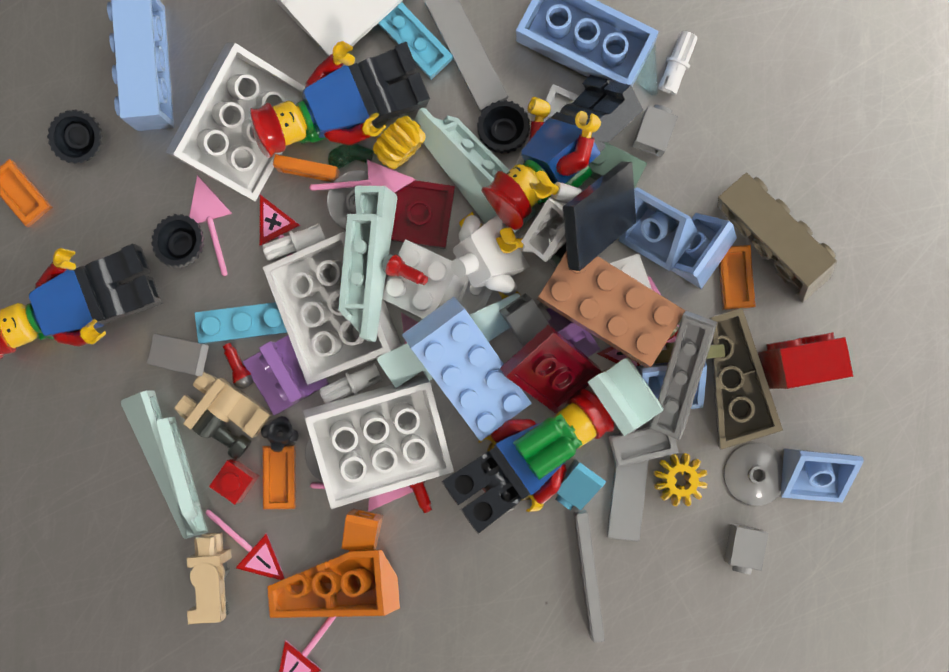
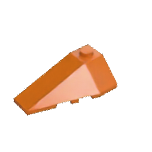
(342, 587)

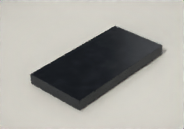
(599, 215)

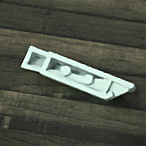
(463, 159)
(365, 248)
(403, 364)
(167, 459)

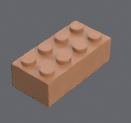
(613, 308)

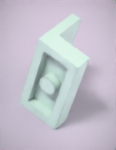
(626, 396)

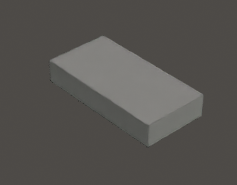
(178, 354)
(641, 446)

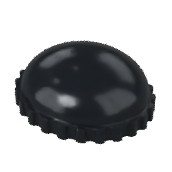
(503, 126)
(74, 136)
(177, 241)

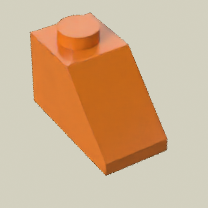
(361, 530)

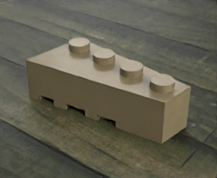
(778, 235)
(740, 386)

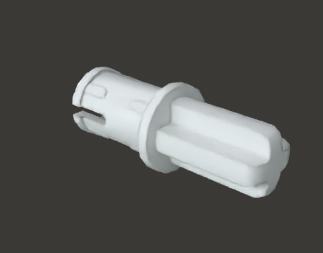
(678, 63)
(293, 243)
(351, 384)

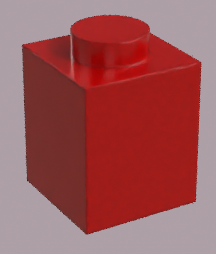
(234, 481)

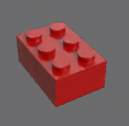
(806, 361)

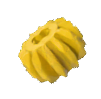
(399, 142)
(691, 478)

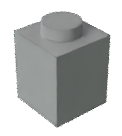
(655, 130)
(746, 548)

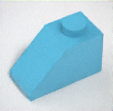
(578, 486)

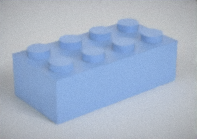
(587, 38)
(141, 63)
(466, 368)

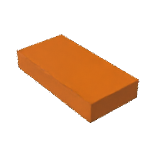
(306, 168)
(21, 194)
(737, 278)
(279, 478)

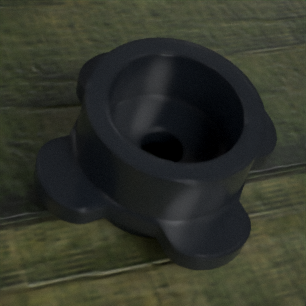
(282, 425)

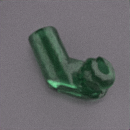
(346, 154)

